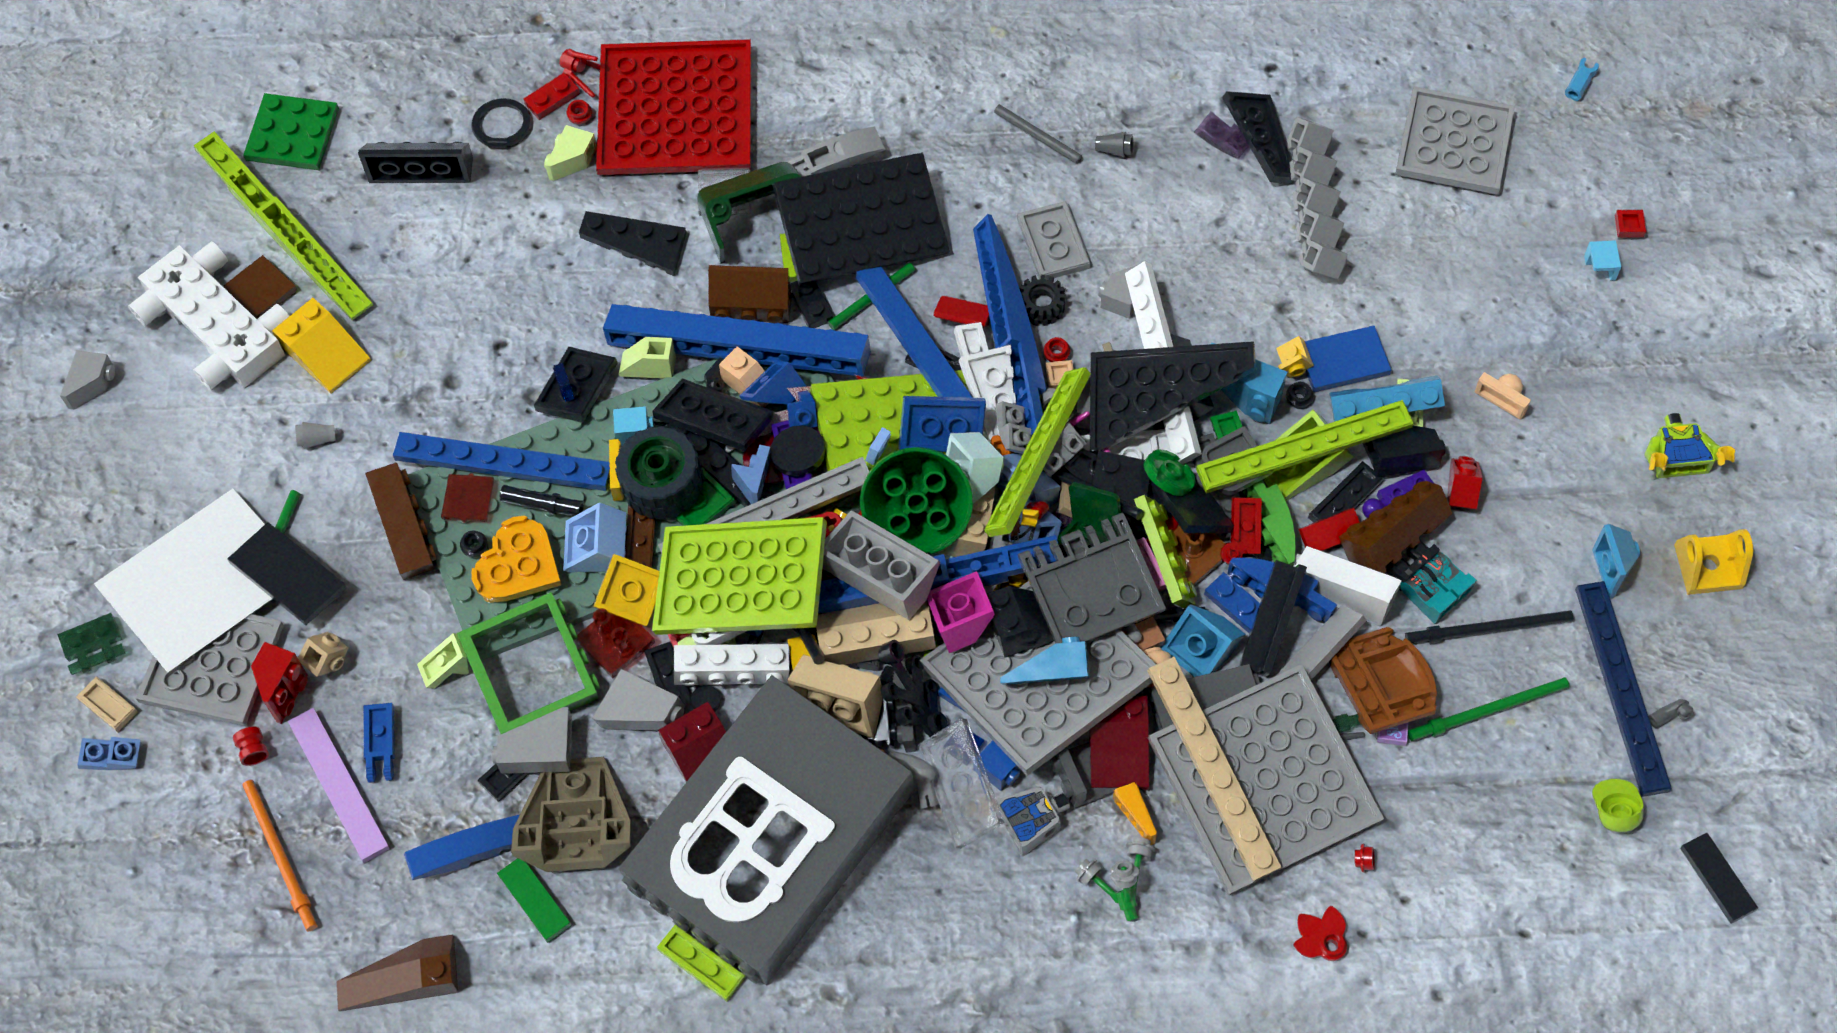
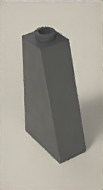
(1208, 690)

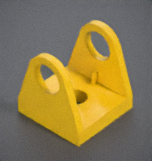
(1724, 551)

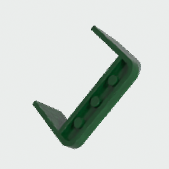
(719, 198)

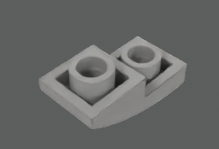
(1012, 427)

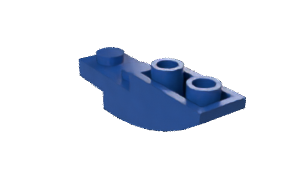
(1255, 575)

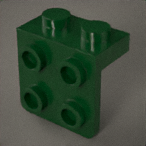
(1089, 508)

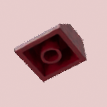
(692, 738)

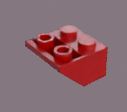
(278, 679)

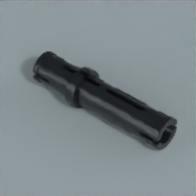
(547, 502)

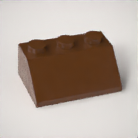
(750, 293)

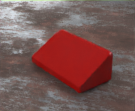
(962, 311)

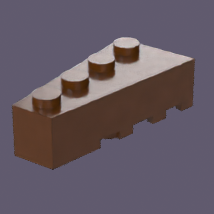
(400, 520)

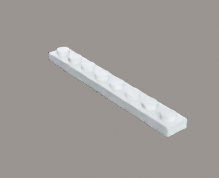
(1156, 334)

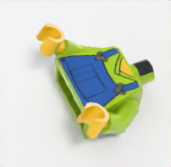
(1684, 450)

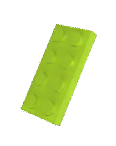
(1163, 545)

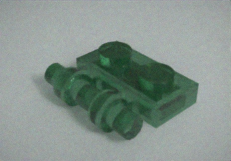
(89, 638)

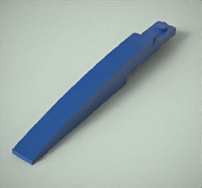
(1010, 320)
(992, 566)

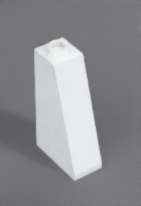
(1351, 584)

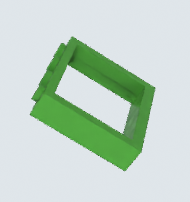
(568, 635)

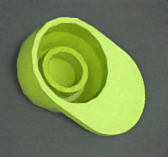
(1618, 804)

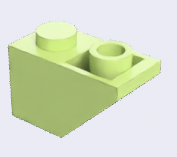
(571, 153)
(649, 359)

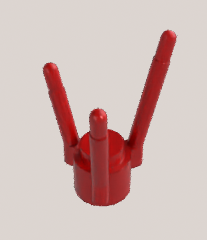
(576, 62)

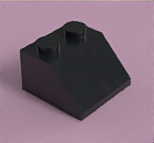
(1018, 620)

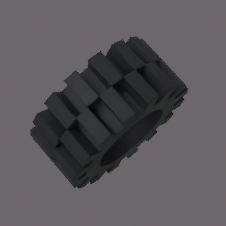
(1048, 288)

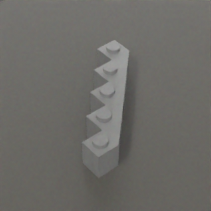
(1315, 198)

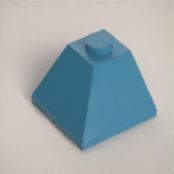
(1615, 556)
(1202, 641)

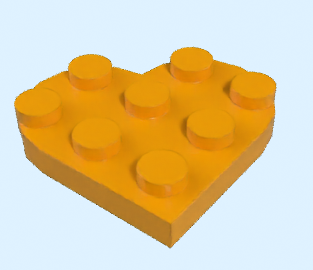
(517, 563)

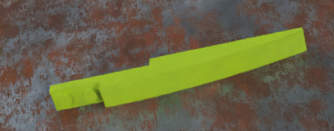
(282, 226)

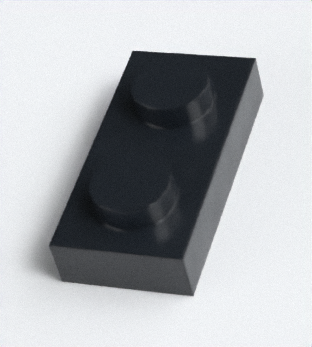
(811, 304)

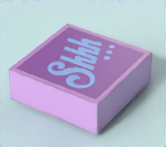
(1395, 735)

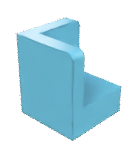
(1604, 257)

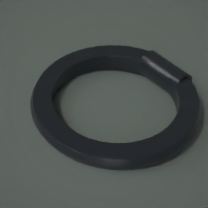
(501, 142)

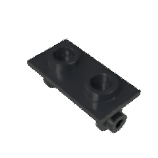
(885, 729)

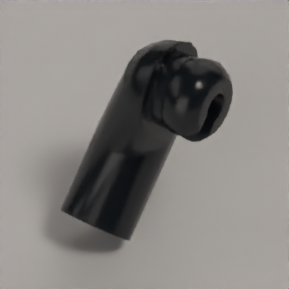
(713, 377)

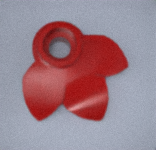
(1319, 932)

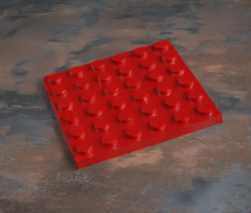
(674, 107)

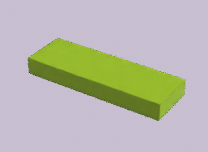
(701, 963)

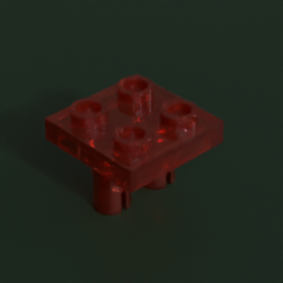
(614, 641)

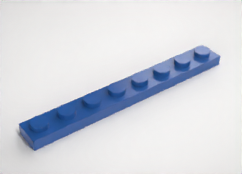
(502, 461)

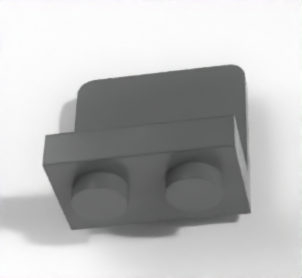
(1074, 771)

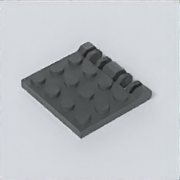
(1094, 586)

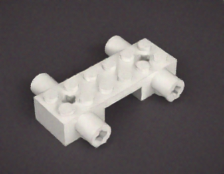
(191, 296)

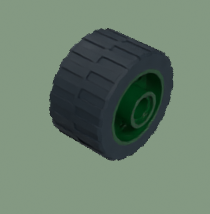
(659, 472)

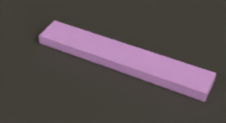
(338, 785)

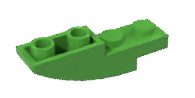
(1276, 522)

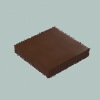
(260, 287)

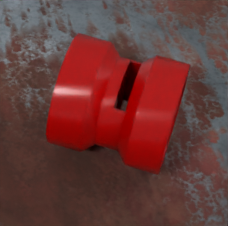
(250, 746)

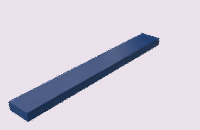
(911, 333)

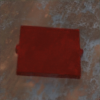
(467, 498)

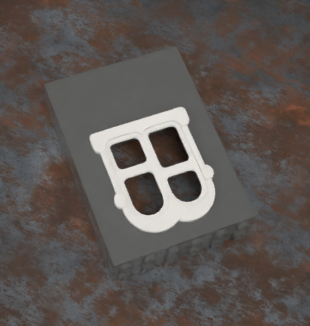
(803, 767)

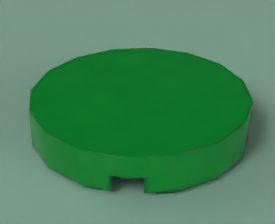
(1168, 473)

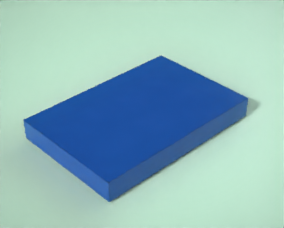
(1346, 359)
(930, 420)

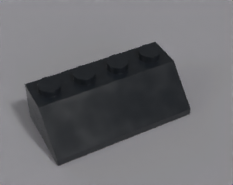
(417, 162)

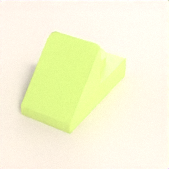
(443, 661)

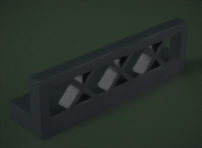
(1272, 617)

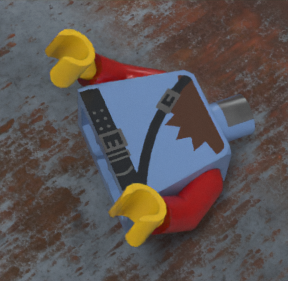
(1033, 524)

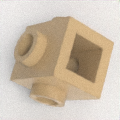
(323, 654)

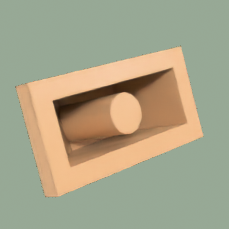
(740, 371)

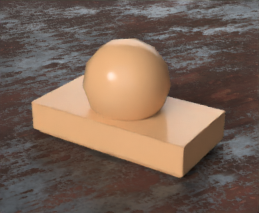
(1504, 393)

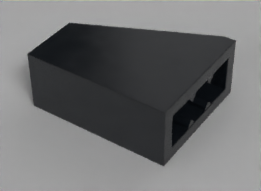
(1406, 451)

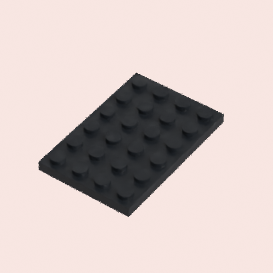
(860, 218)

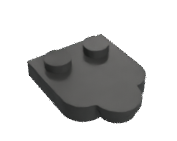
(1227, 445)

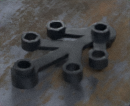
(929, 718)

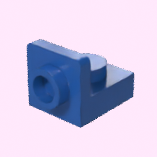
(802, 411)

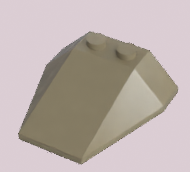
(573, 819)

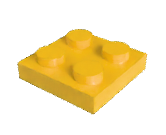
(628, 590)

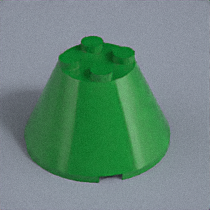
(918, 497)

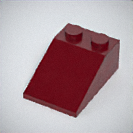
(1121, 747)

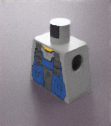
(1032, 817)

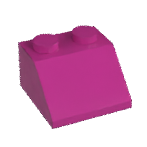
(961, 611)

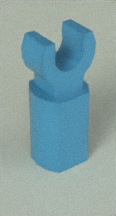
(1580, 80)

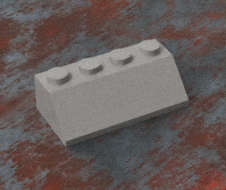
(879, 564)

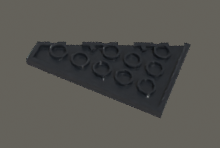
(1148, 385)

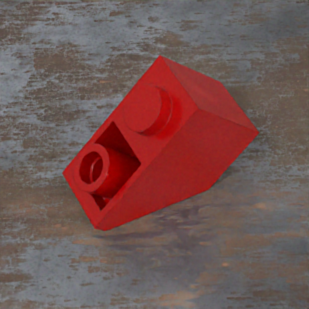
(1464, 482)

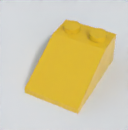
(321, 345)

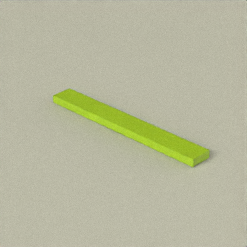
(1304, 446)
(1037, 452)

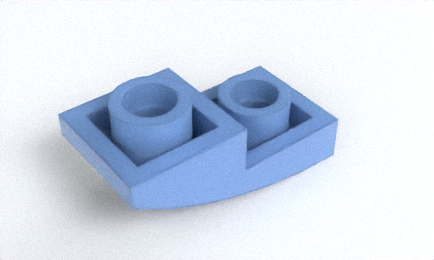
(109, 754)

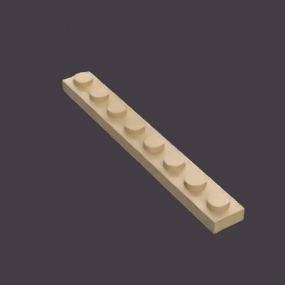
(1214, 768)

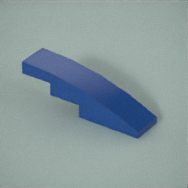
(461, 848)

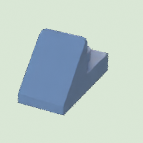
(752, 478)

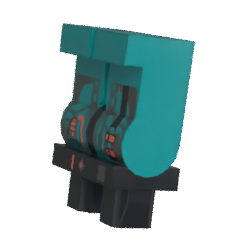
(1432, 581)

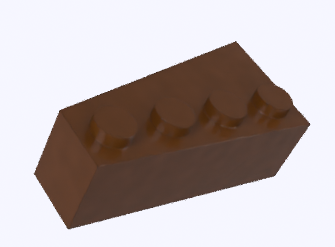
(1396, 526)

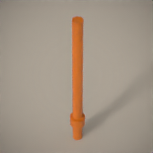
(299, 901)

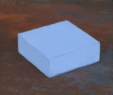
(878, 446)

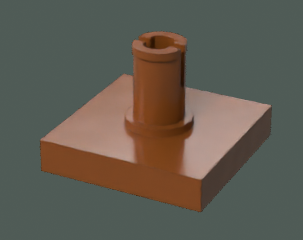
(1200, 553)

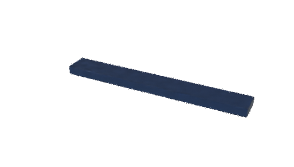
(1623, 689)

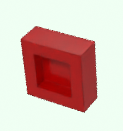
(1630, 223)

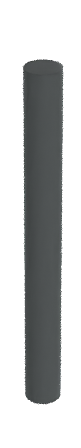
(1038, 133)

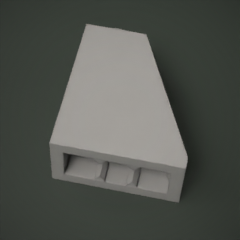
(637, 705)
(537, 745)

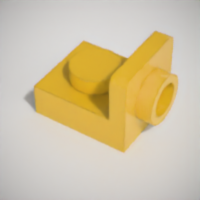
(1294, 357)

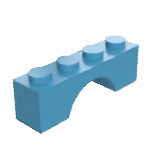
(1415, 393)

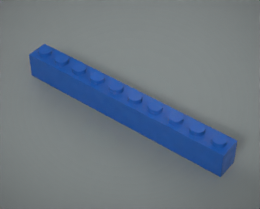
(719, 336)

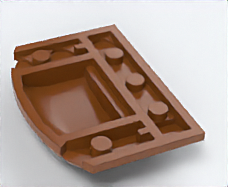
(1385, 680)

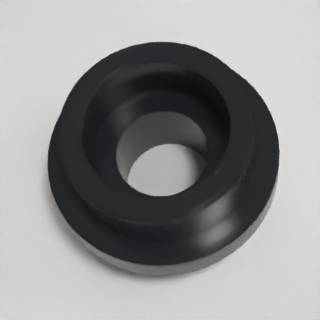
(1299, 388)
(473, 537)

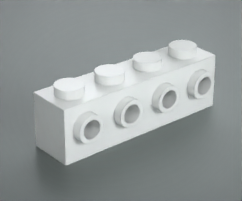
(730, 664)

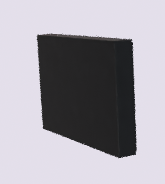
(587, 377)
(1195, 511)

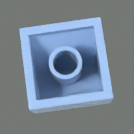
(594, 538)

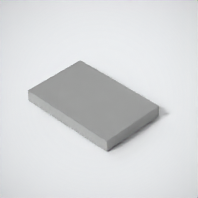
(1053, 240)

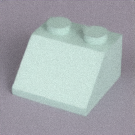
(977, 459)

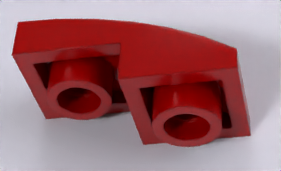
(1326, 531)

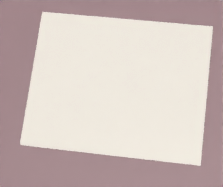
(183, 587)

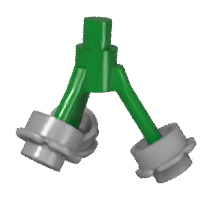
(1123, 875)

